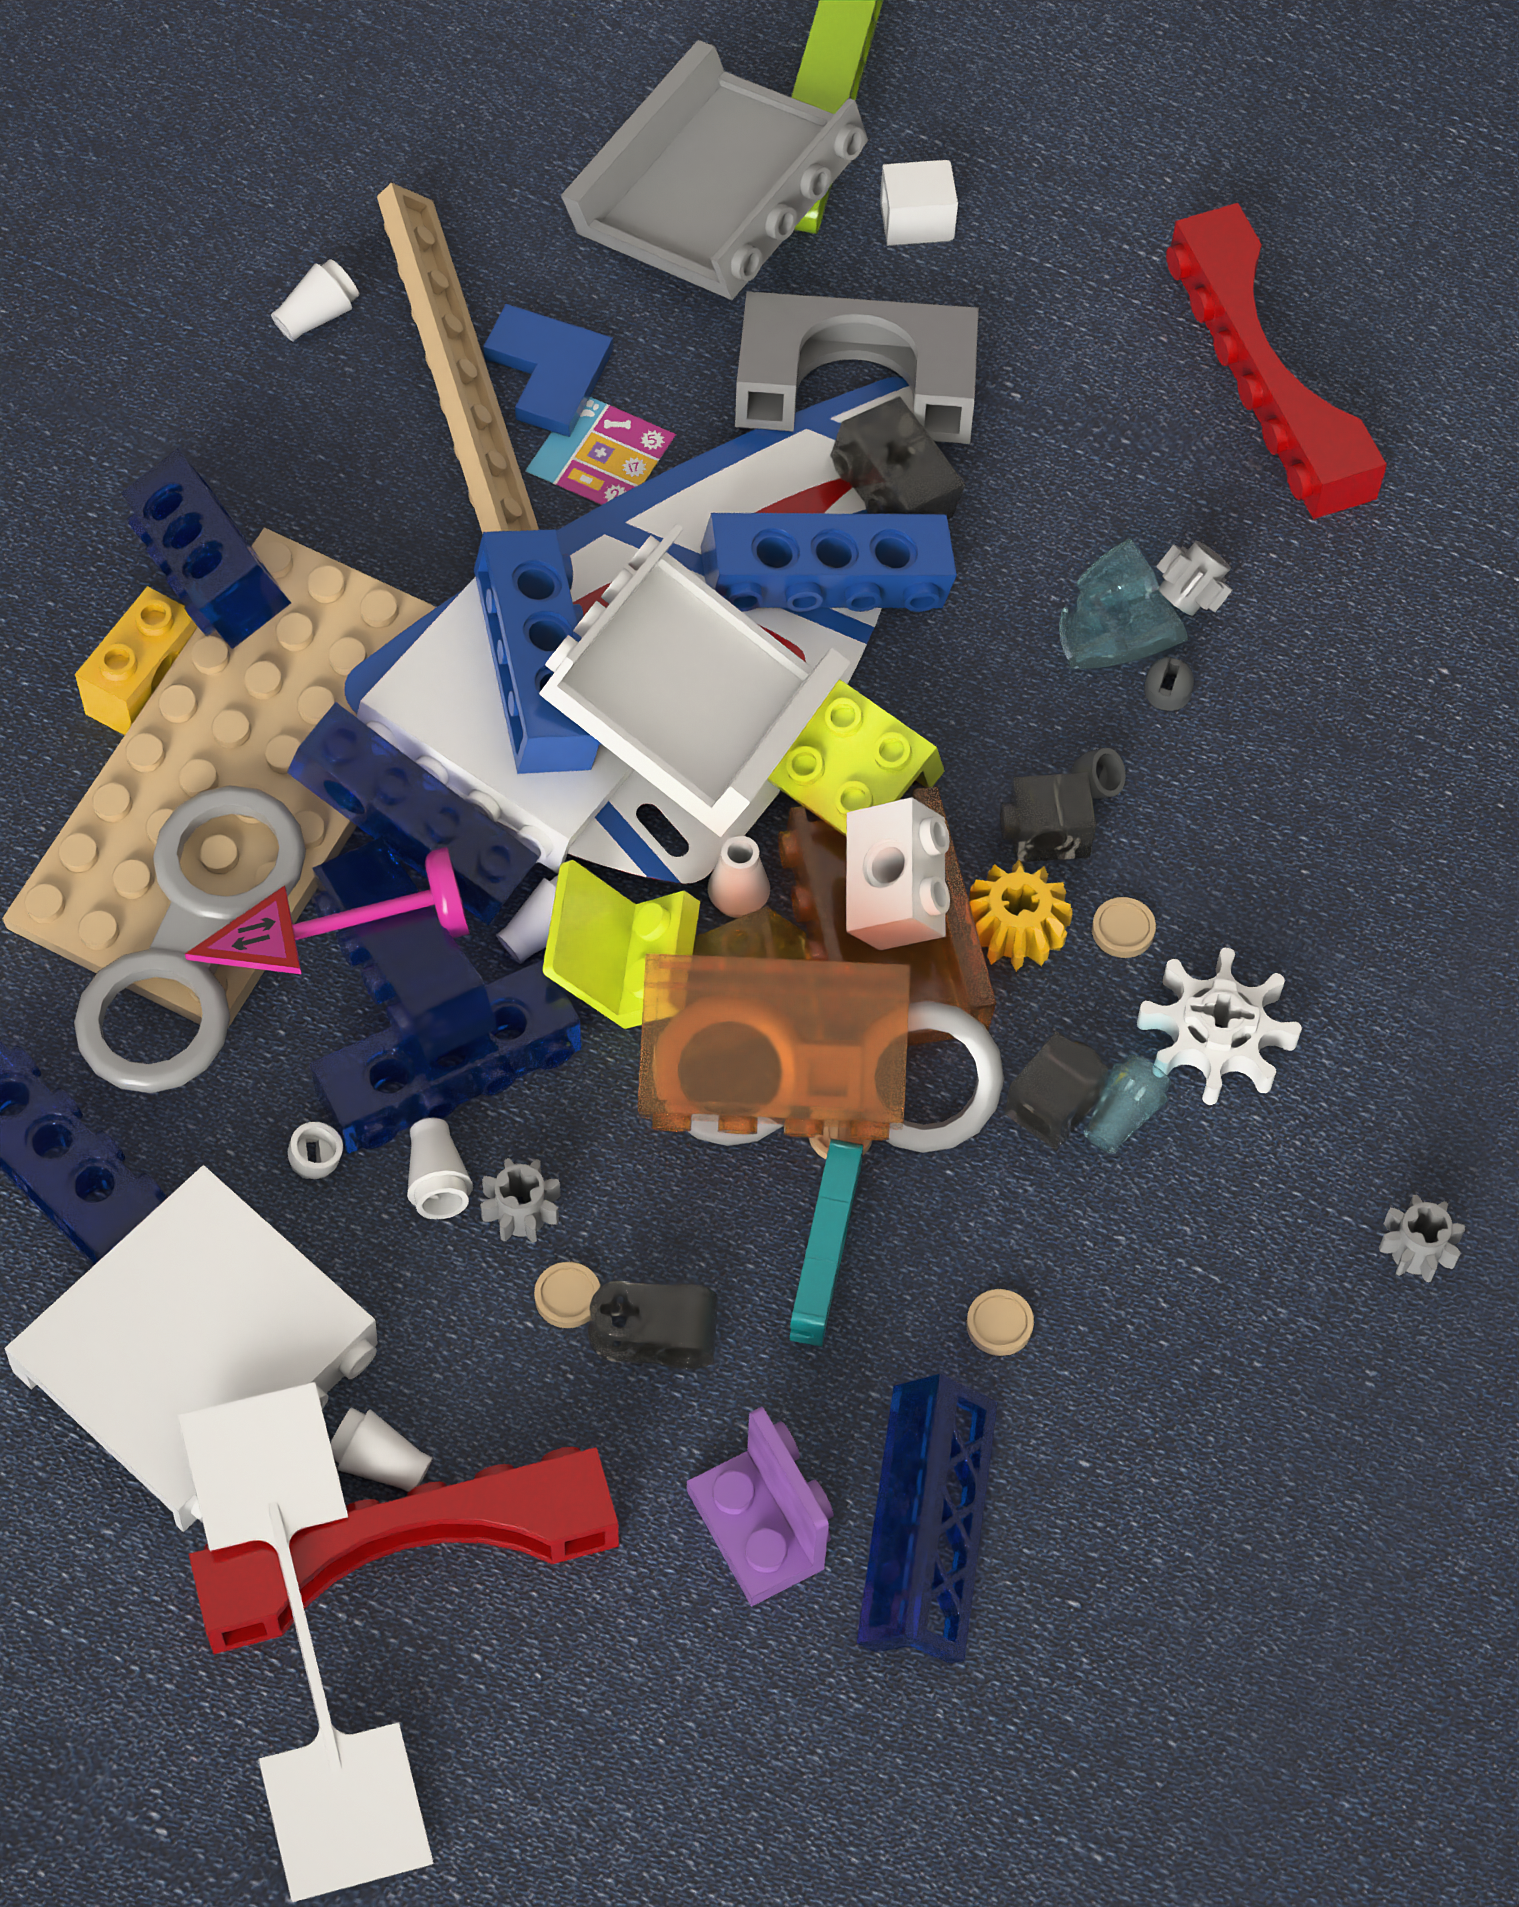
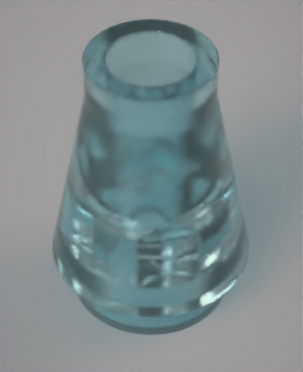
(1127, 1101)

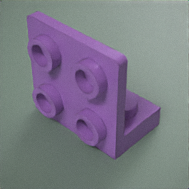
(765, 1512)

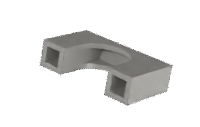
(797, 333)

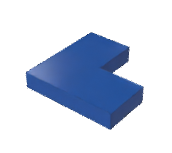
(562, 364)

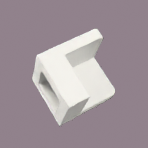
(918, 202)

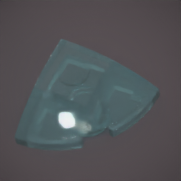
(1118, 613)

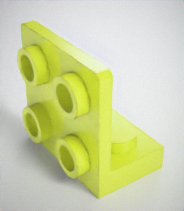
(853, 759)
(603, 938)

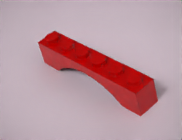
(1323, 449)
(542, 1509)

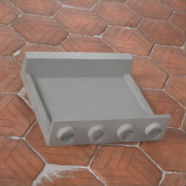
(711, 174)

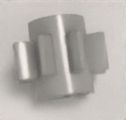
(1194, 578)
(518, 1218)
(1422, 1238)

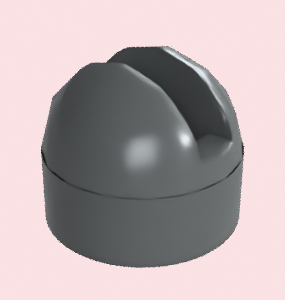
(1182, 687)
(1104, 771)

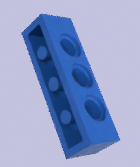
(853, 544)
(527, 616)

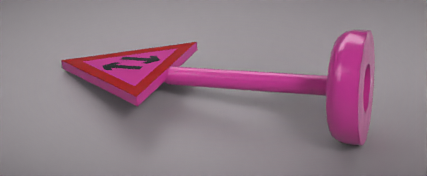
(267, 937)

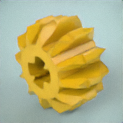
(1019, 914)

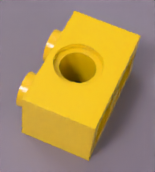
(133, 659)

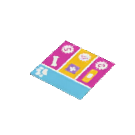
(603, 454)

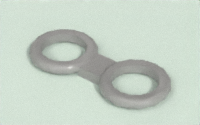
(187, 923)
(914, 1135)

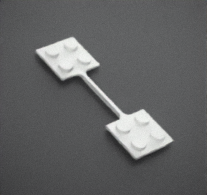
(345, 1800)

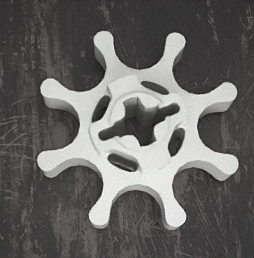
(1223, 1003)

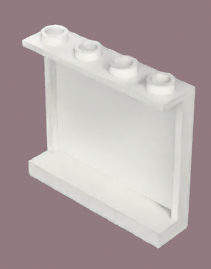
(686, 686)
(450, 719)
(187, 1318)

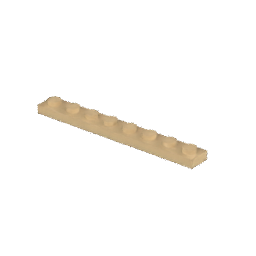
(456, 362)

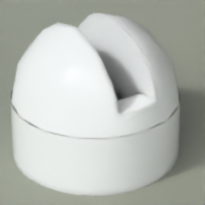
(328, 1150)

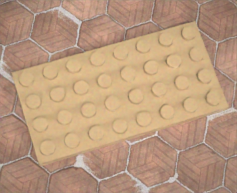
(208, 726)

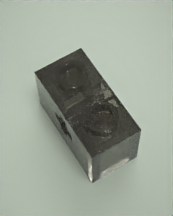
(895, 463)

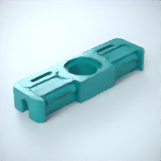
(826, 1242)

